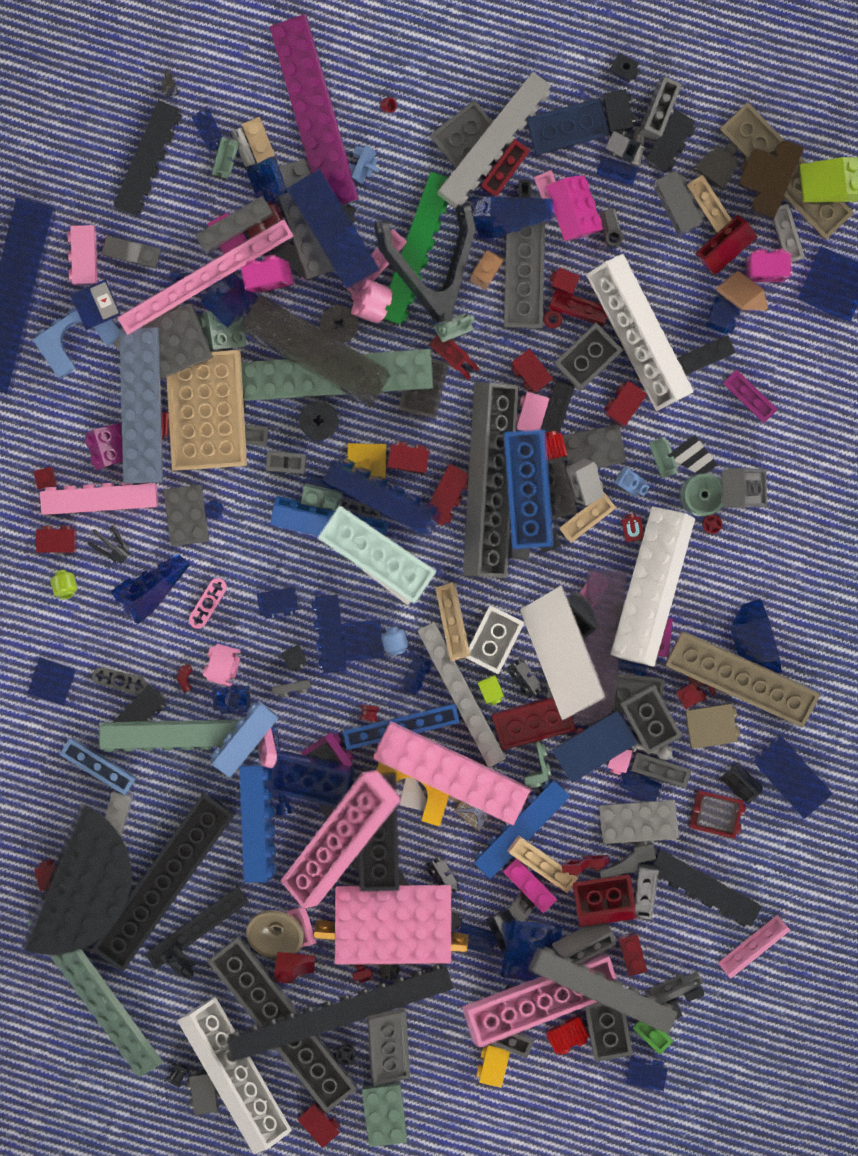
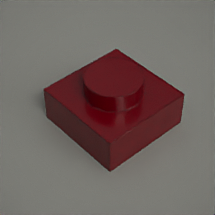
(45, 478)

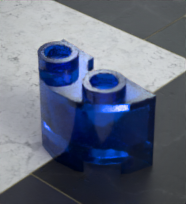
(231, 698)

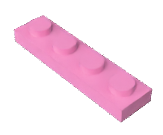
(754, 946)

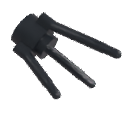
(119, 553)

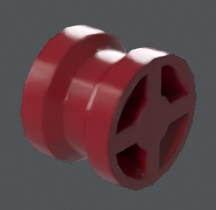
(712, 521)
(369, 712)

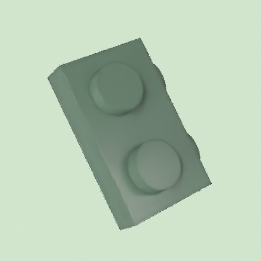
(220, 336)
(536, 778)

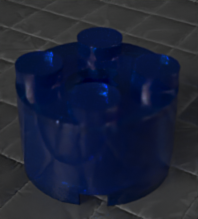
(722, 315)

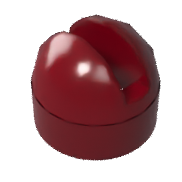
(388, 105)

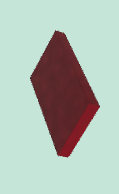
(530, 723)

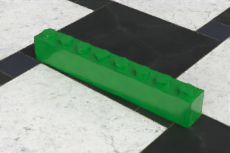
(415, 250)

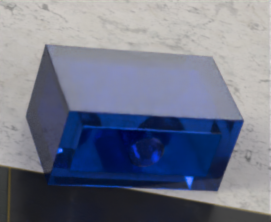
(278, 601)
(646, 1073)

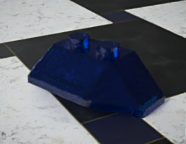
(754, 636)

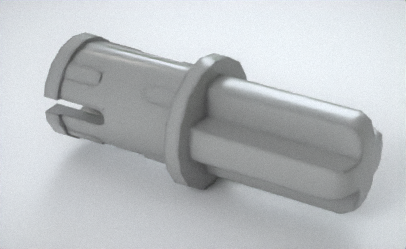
(244, 148)
(637, 159)

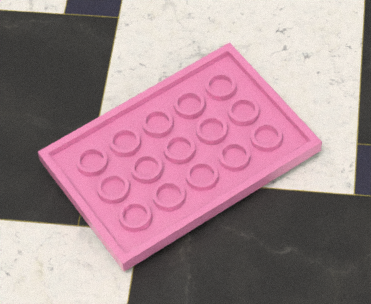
(393, 925)

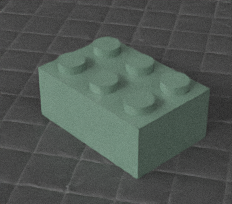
(384, 1114)

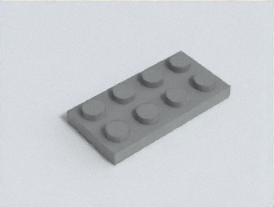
(639, 821)

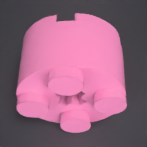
(371, 301)
(222, 664)

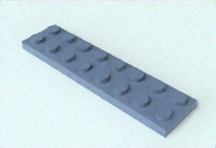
(141, 406)

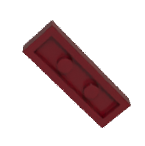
(578, 308)

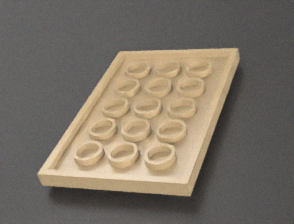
(207, 414)

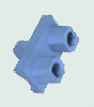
(365, 165)
(631, 482)

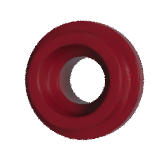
(558, 319)

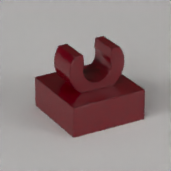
(362, 974)

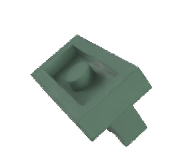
(321, 497)

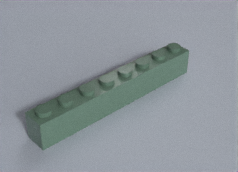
(164, 734)

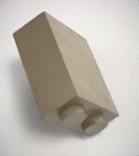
(712, 725)

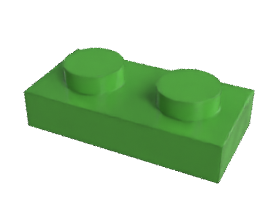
(655, 1038)

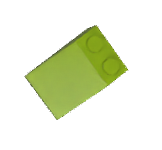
(830, 180)

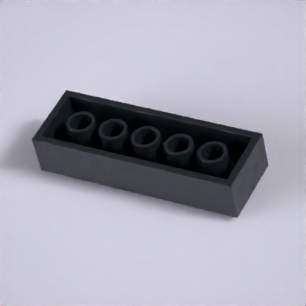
(380, 854)

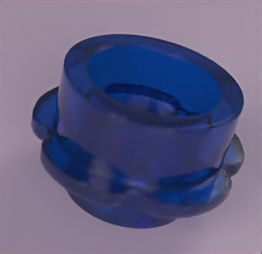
(214, 504)

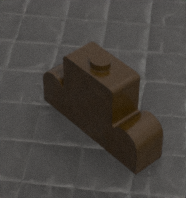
(770, 176)

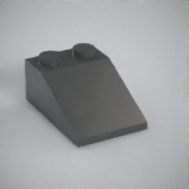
(744, 487)

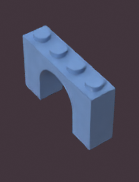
(51, 341)

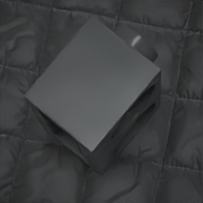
(286, 462)

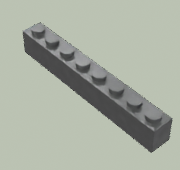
(602, 990)

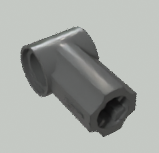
(610, 227)

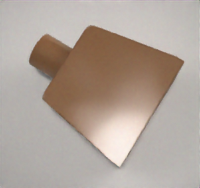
(486, 269)

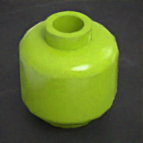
(63, 584)

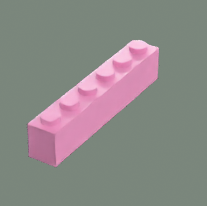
(98, 499)

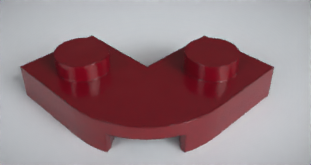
(575, 867)

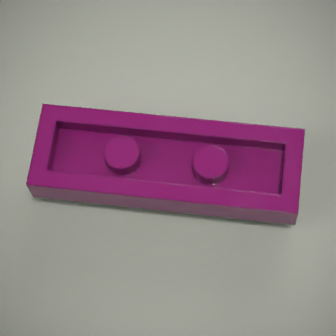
(750, 396)

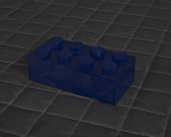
(791, 777)
(311, 779)

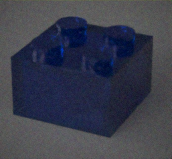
(229, 299)

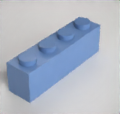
(244, 738)
(98, 766)

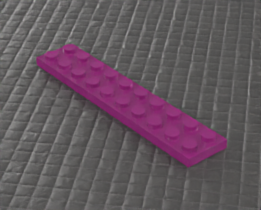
(313, 105)

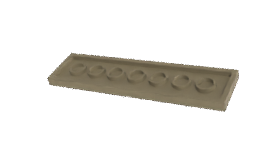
(750, 131)
(742, 679)

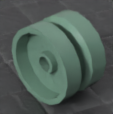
(691, 494)

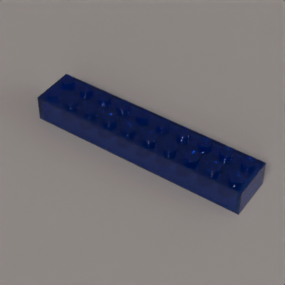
(19, 279)

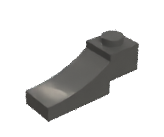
(131, 252)
(642, 852)

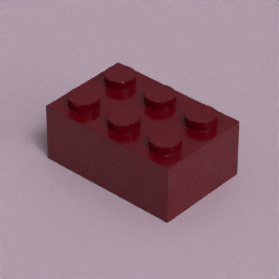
(604, 900)

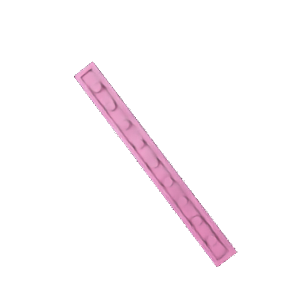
(205, 276)

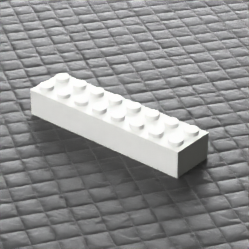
(639, 332)
(653, 586)
(237, 1081)

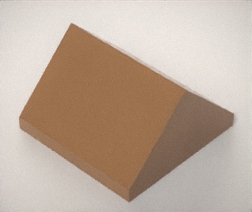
(743, 292)

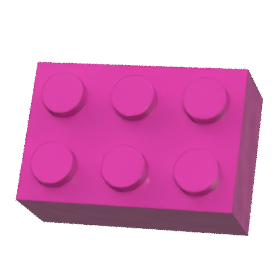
(574, 207)
(768, 266)
(267, 275)

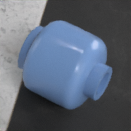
(394, 641)

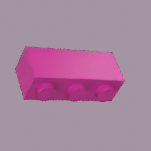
(529, 884)

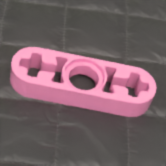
(211, 588)
(267, 750)

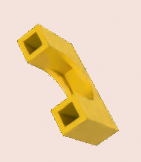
(436, 799)

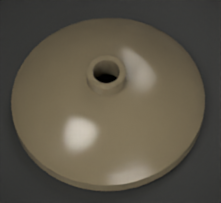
(274, 932)

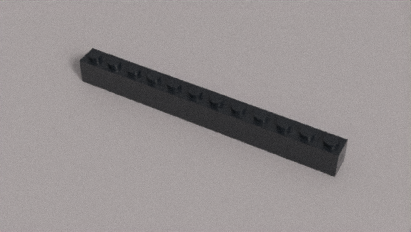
(339, 1013)

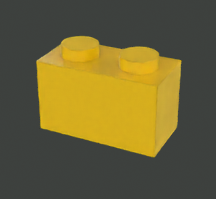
(493, 1066)

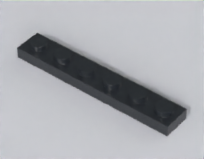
(199, 925)

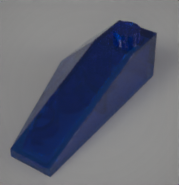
(504, 215)
(146, 592)

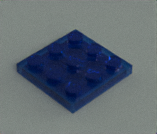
(832, 284)
(522, 944)

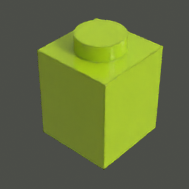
(491, 690)

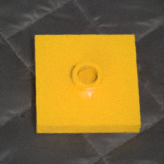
(369, 456)

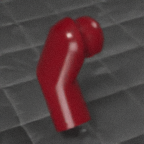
(182, 677)

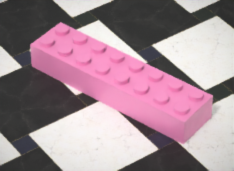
(451, 773)
(340, 839)
(528, 1005)

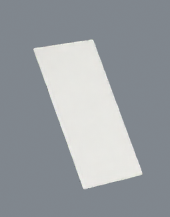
(562, 653)

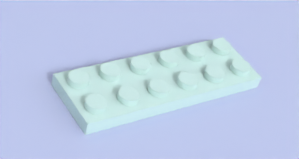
(377, 554)

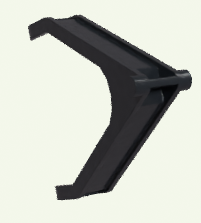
(441, 302)

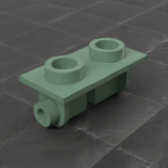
(226, 151)
(456, 327)
(660, 450)

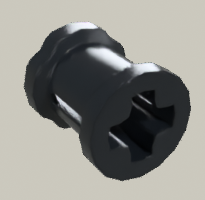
(177, 1074)

